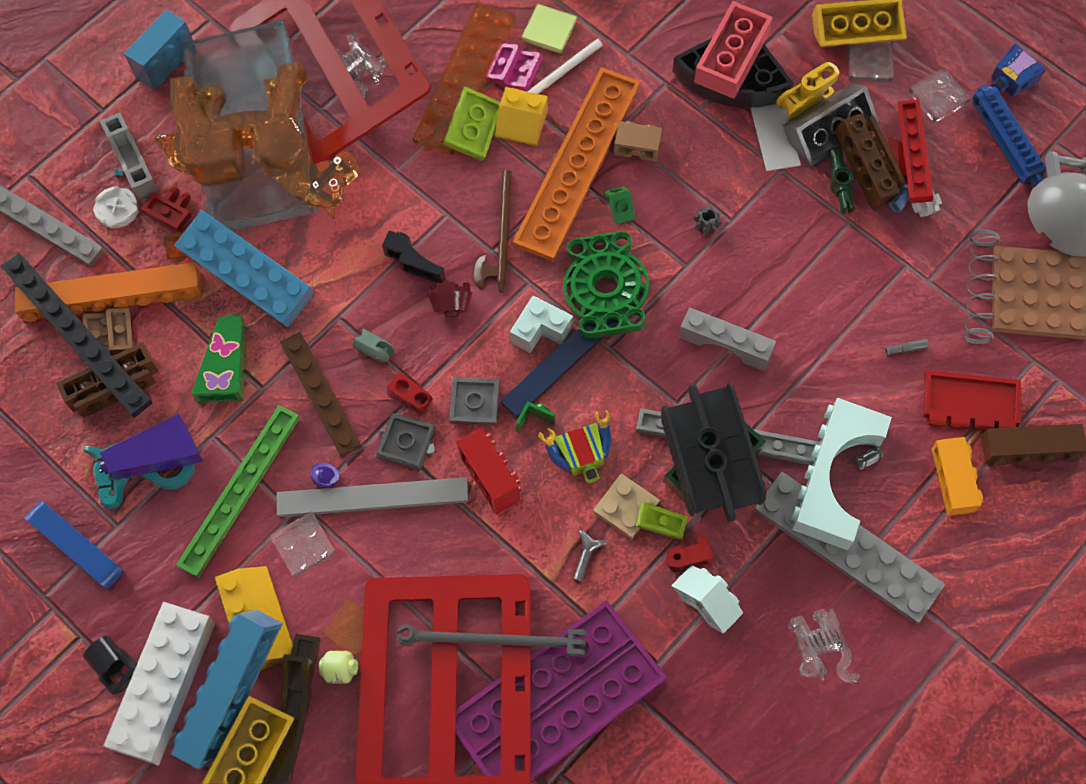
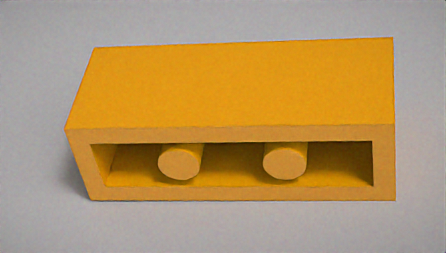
(957, 476)

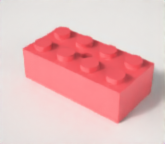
(733, 49)

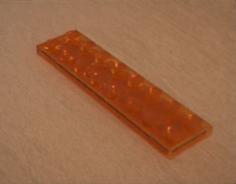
(466, 67)

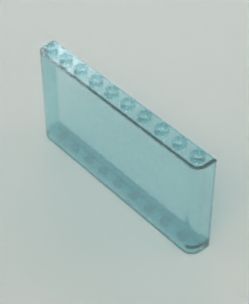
(239, 65)

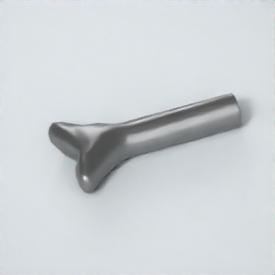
(589, 546)

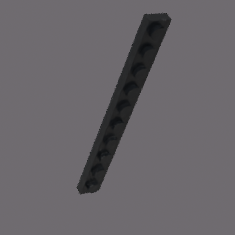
(77, 335)

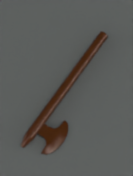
(481, 269)

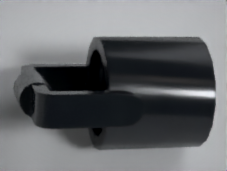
(107, 661)

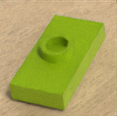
(661, 521)

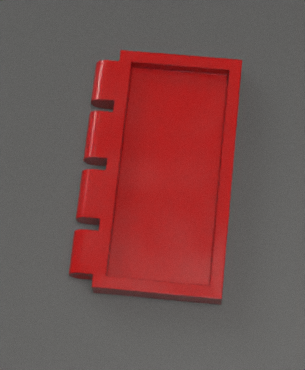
(971, 399)

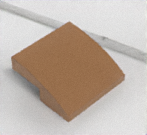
(111, 329)

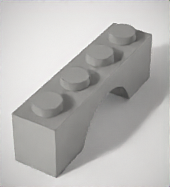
(129, 156)
(748, 346)

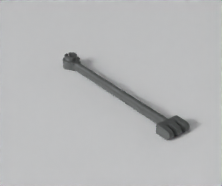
(567, 642)

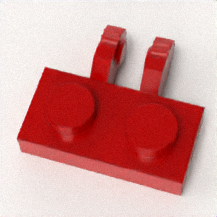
(166, 211)

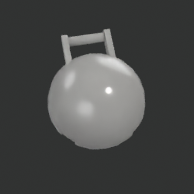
(1059, 205)

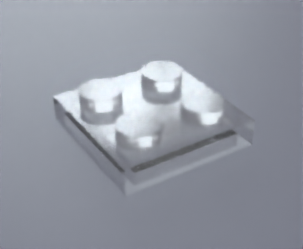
(870, 62)
(939, 94)
(302, 544)

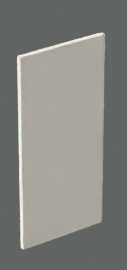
(772, 138)

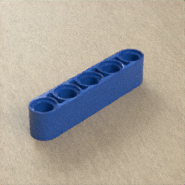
(74, 544)

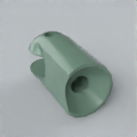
(373, 346)

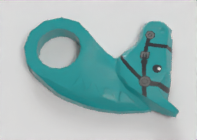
(111, 490)

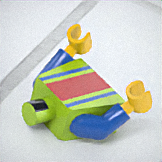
(581, 449)

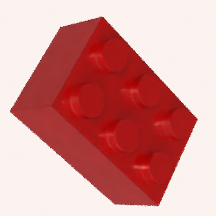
(489, 470)

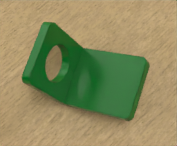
(621, 204)
(536, 410)

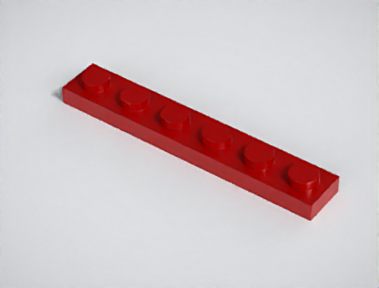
(915, 151)

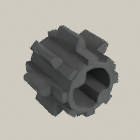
(707, 226)

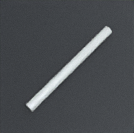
(566, 67)

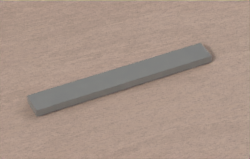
(776, 445)
(372, 497)

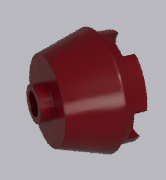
(450, 298)

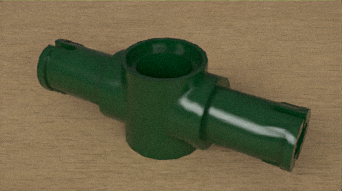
(841, 172)

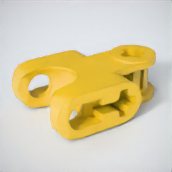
(809, 91)

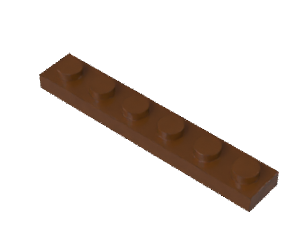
(321, 394)

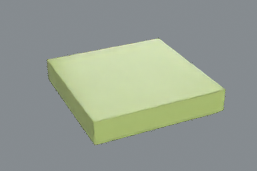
(549, 28)

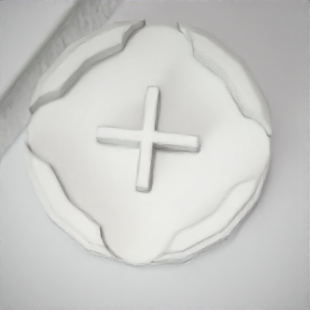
(116, 207)

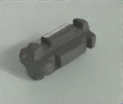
(869, 457)

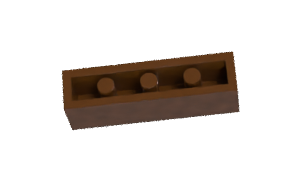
(1034, 444)

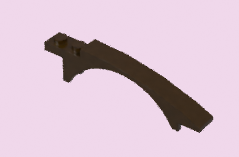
(295, 701)

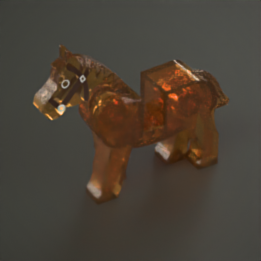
(214, 145)

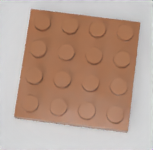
(1039, 293)

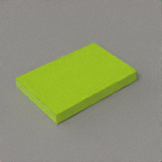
(472, 124)

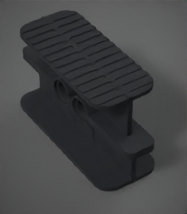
(719, 417)

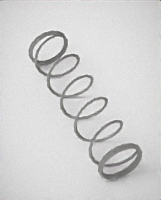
(991, 337)

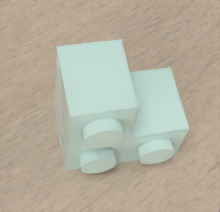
(537, 320)
(709, 597)

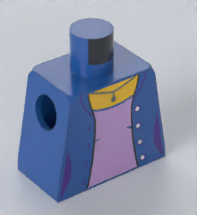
(1016, 71)

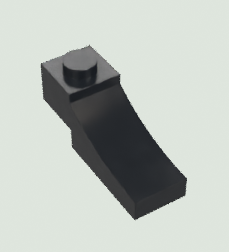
(399, 247)

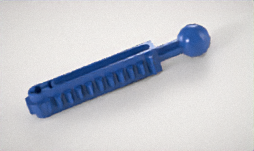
(1009, 135)

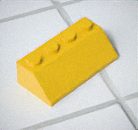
(859, 22)
(253, 590)
(250, 745)

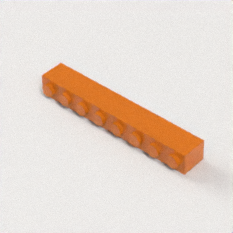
(119, 290)

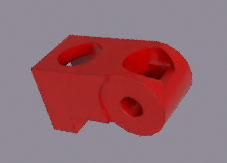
(409, 393)
(697, 555)

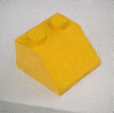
(521, 116)

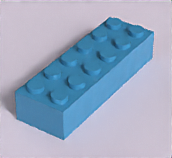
(244, 268)
(226, 687)

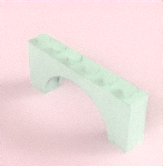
(819, 512)

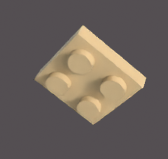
(622, 505)

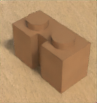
(638, 140)

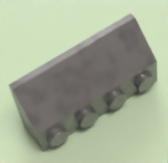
(813, 130)

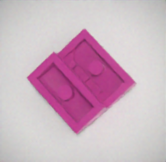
(514, 67)

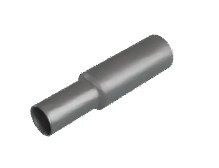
(908, 347)

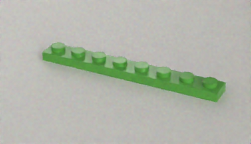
(238, 491)

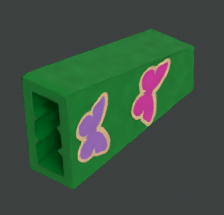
(223, 364)

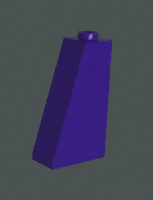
(152, 450)

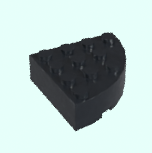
(761, 87)

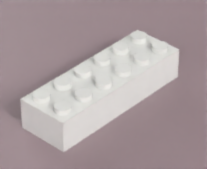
(160, 683)

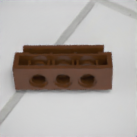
(874, 166)
(81, 395)

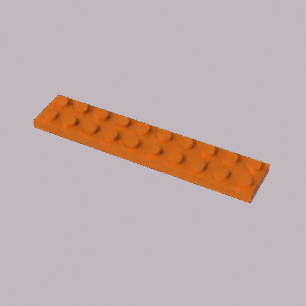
(576, 165)

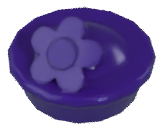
(324, 475)

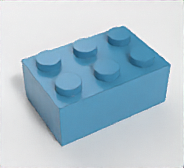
(158, 49)

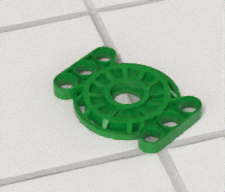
(611, 263)

